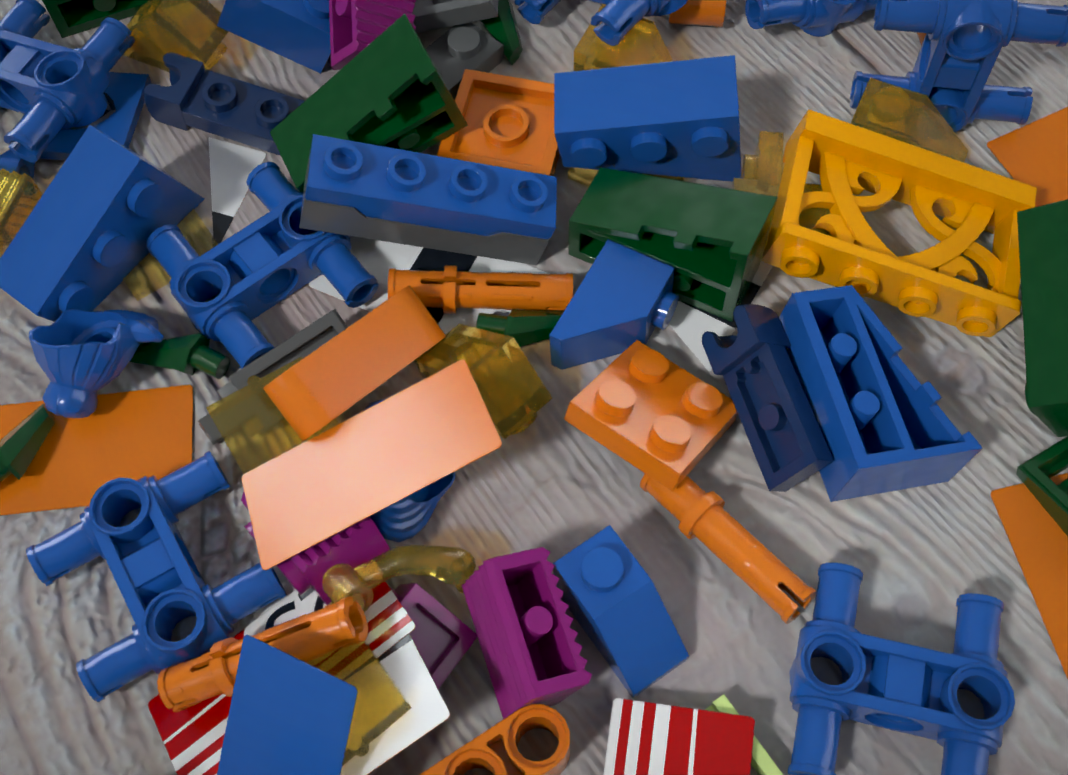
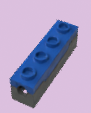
(427, 201)

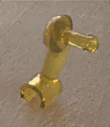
(445, 563)

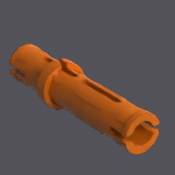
(484, 290)
(704, 517)
(302, 637)

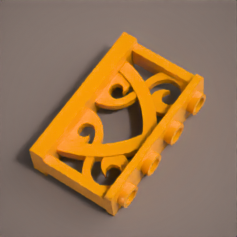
(932, 184)

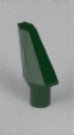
(505, 30)
(523, 325)
(184, 355)
(23, 443)

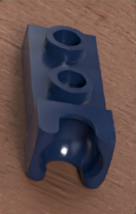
(218, 104)
(768, 397)

